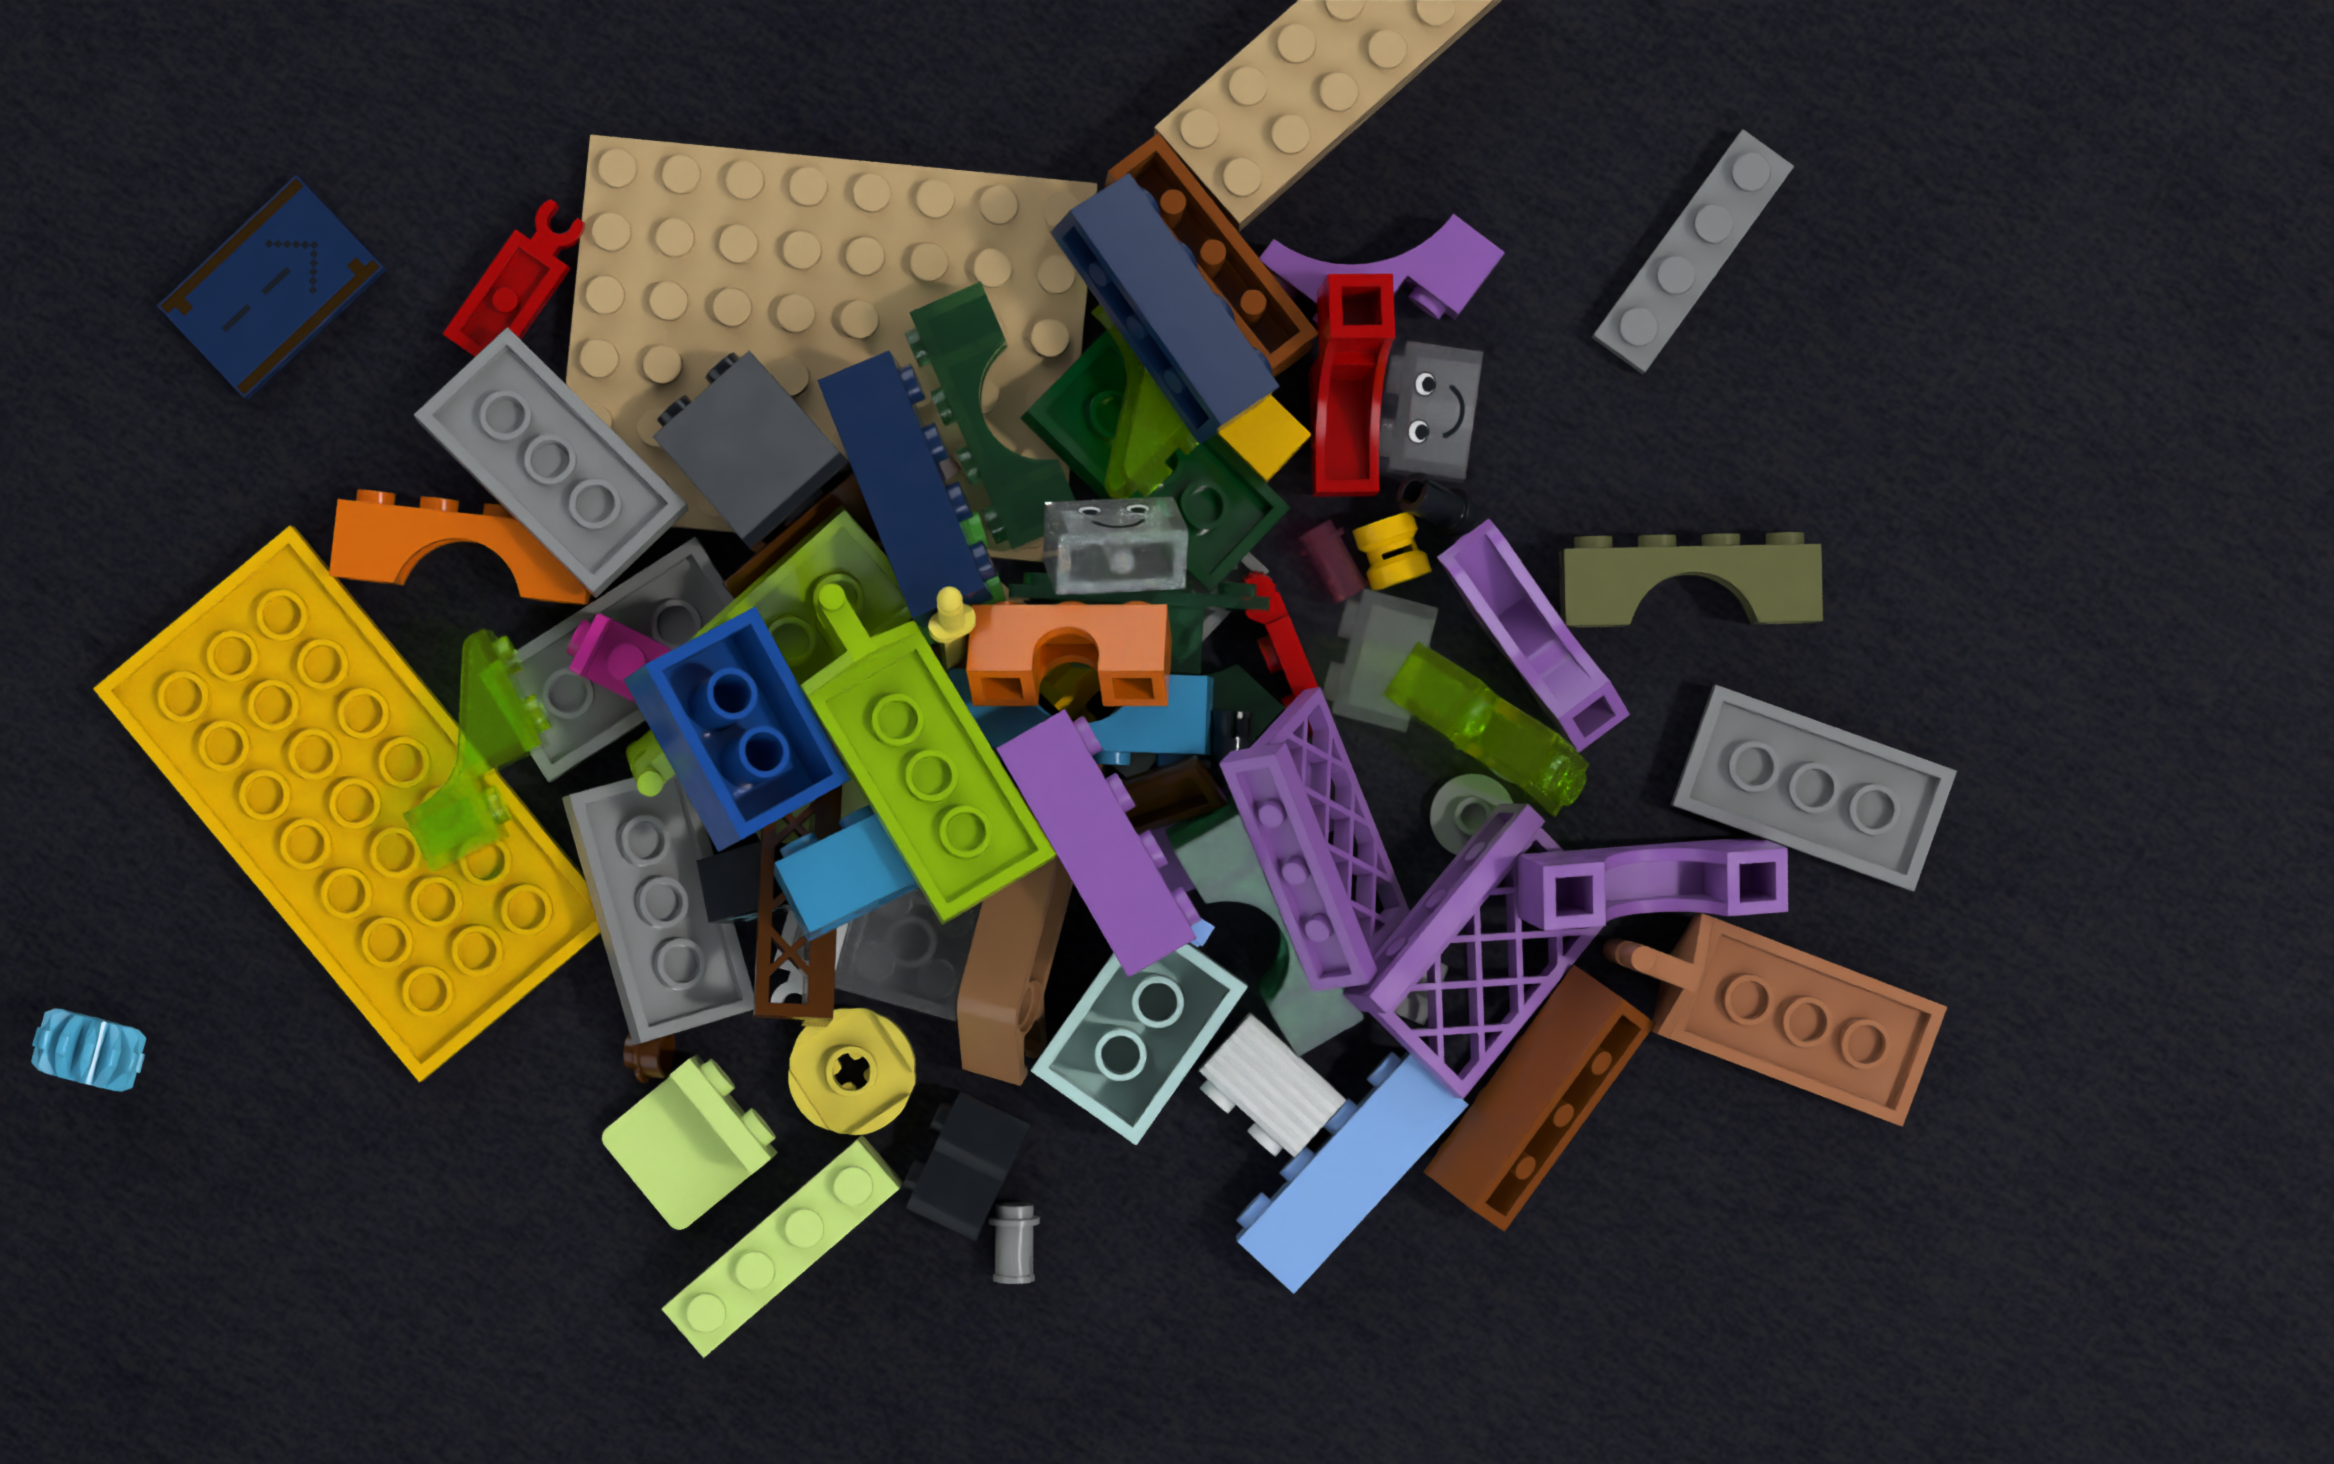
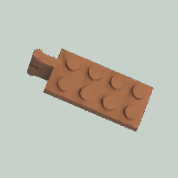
(1789, 1015)

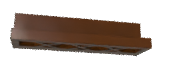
(820, 953)

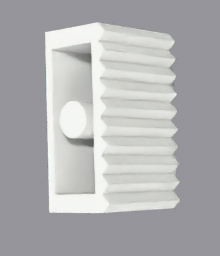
(1270, 1086)

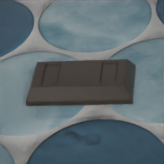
(1172, 794)

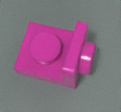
(611, 652)

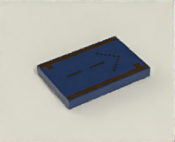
(271, 287)

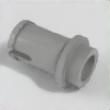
(1014, 1242)

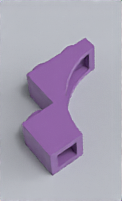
(1440, 270)

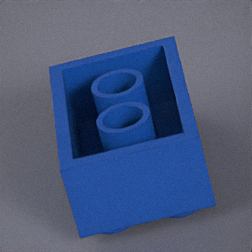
(736, 728)

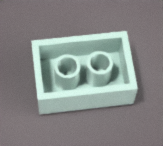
(1138, 1036)

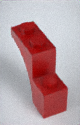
(1348, 382)

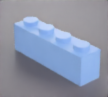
(1348, 1171)

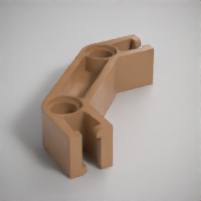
(1009, 970)

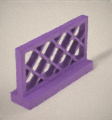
(1291, 841)
(1434, 924)

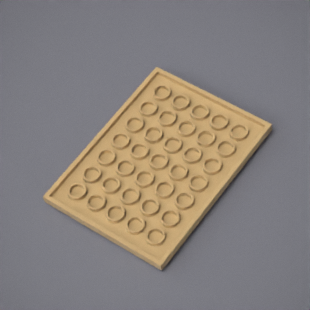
(811, 274)

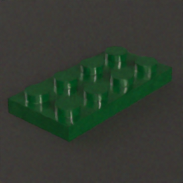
(1212, 486)

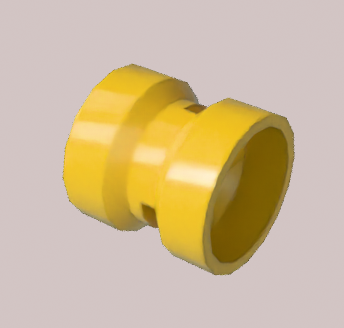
(1386, 537)

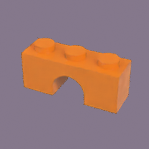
(1022, 643)

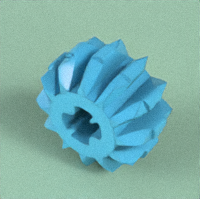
(88, 1050)

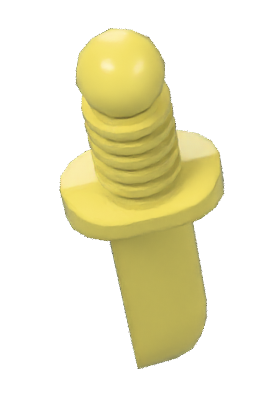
(951, 626)

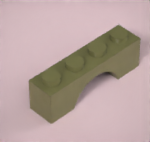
(1770, 580)

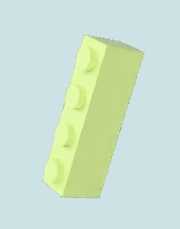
(782, 1246)

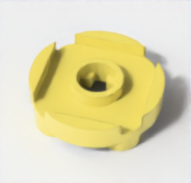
(844, 1107)

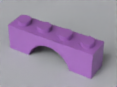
(1694, 876)

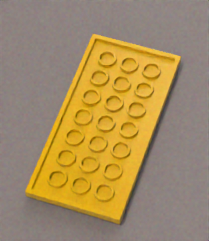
(301, 755)

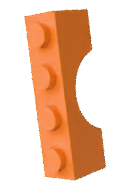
(387, 541)

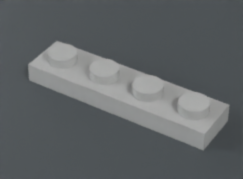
(1692, 251)

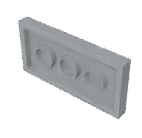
(551, 462)
(663, 602)
(1813, 788)
(652, 910)

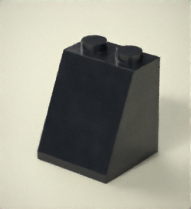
(751, 450)

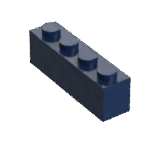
(1165, 308)
(905, 485)

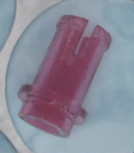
(1332, 561)

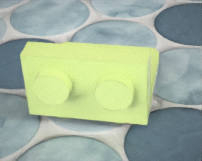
(689, 1142)

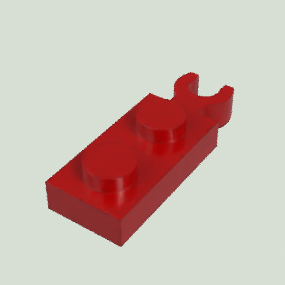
(515, 284)

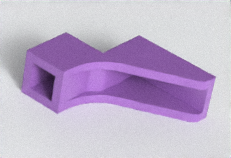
(1532, 636)

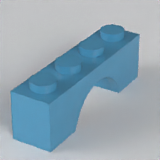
(1168, 731)

